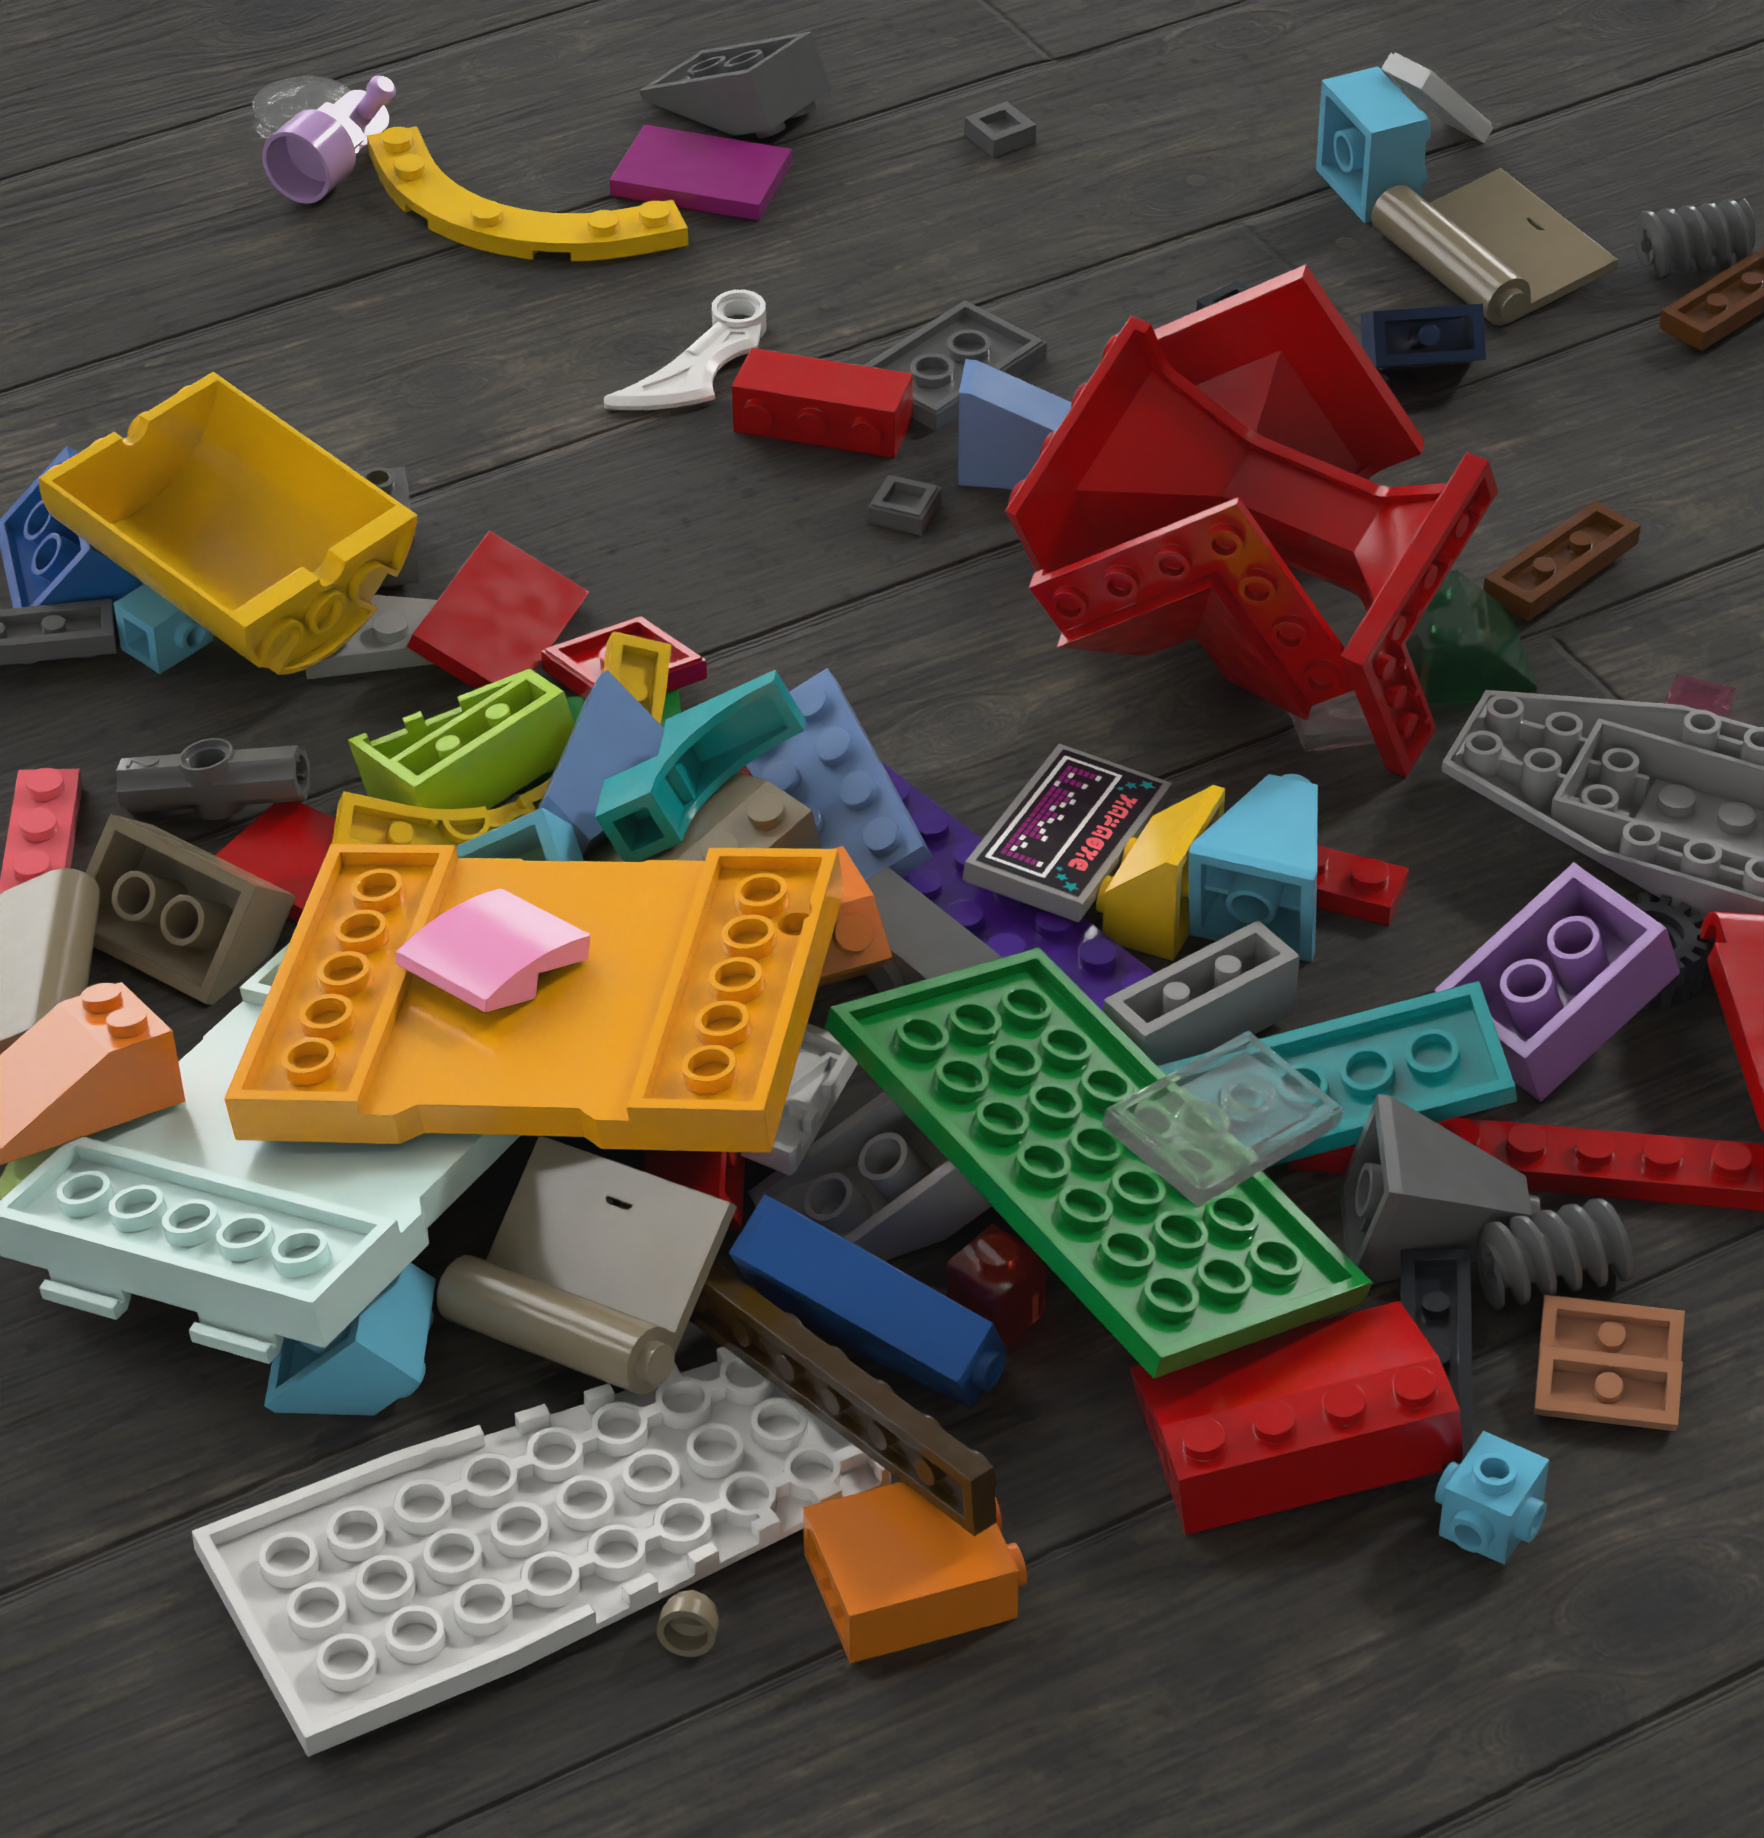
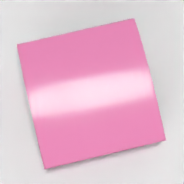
(492, 949)

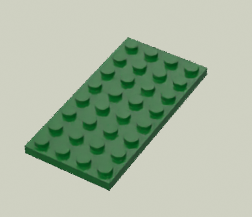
(1014, 1087)

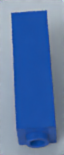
(868, 1304)

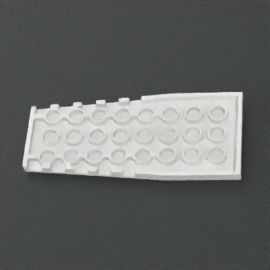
(514, 1541)

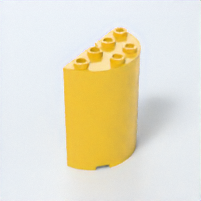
(237, 523)

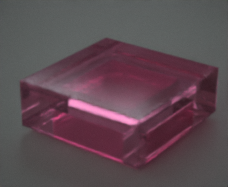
(1701, 695)

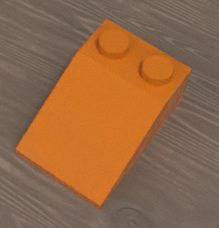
(85, 1071)

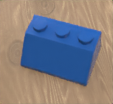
(49, 561)

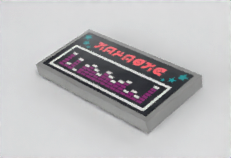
(1066, 832)

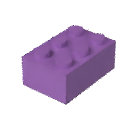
(1567, 976)

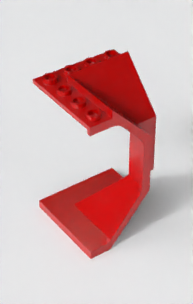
(1295, 377)
(1157, 450)

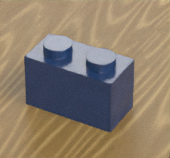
(1424, 335)

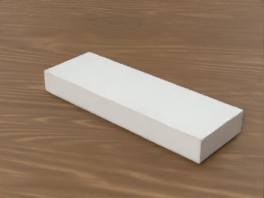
(1437, 96)

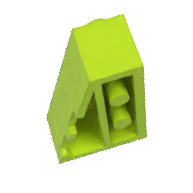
(472, 753)

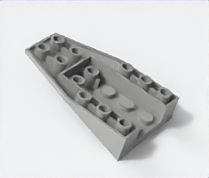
(1631, 784)

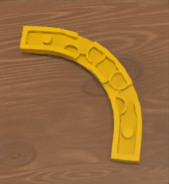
(483, 224)
(634, 661)

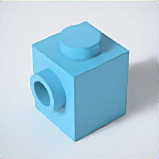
(157, 630)

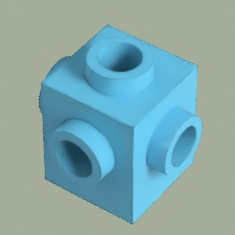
(1493, 1498)

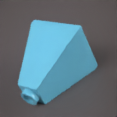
(1259, 866)

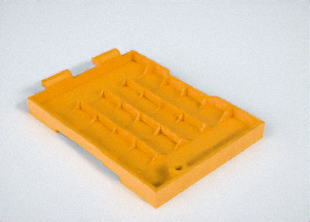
(655, 1042)

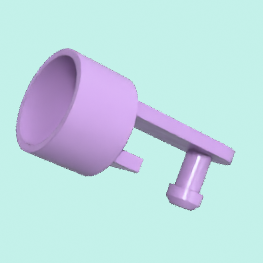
(322, 144)

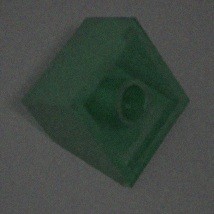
(1467, 645)

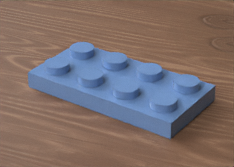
(843, 783)

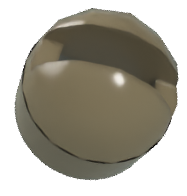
(688, 1624)

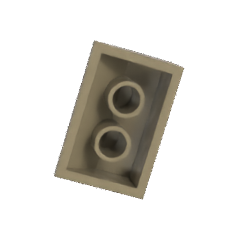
(182, 910)

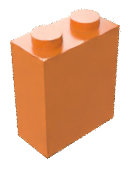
(906, 1571)

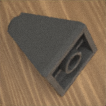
(1421, 1190)

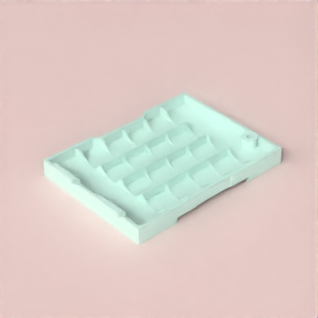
(235, 1229)

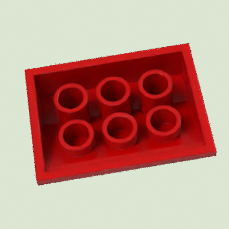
(1302, 1418)

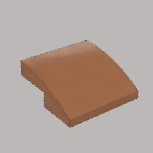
(1610, 1363)

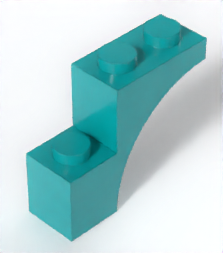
(699, 751)

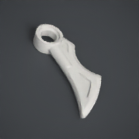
(691, 375)

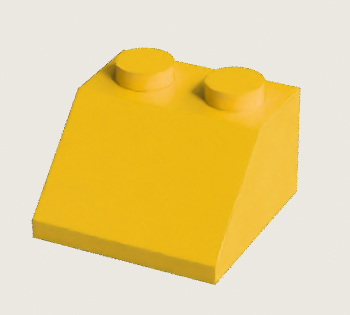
(1149, 895)

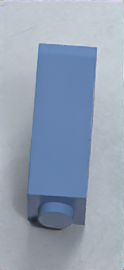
(1002, 426)
(605, 740)

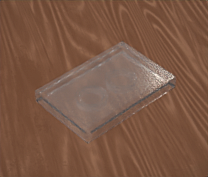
(1222, 1118)

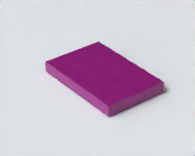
(701, 172)

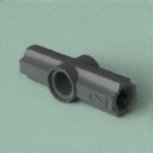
(213, 779)

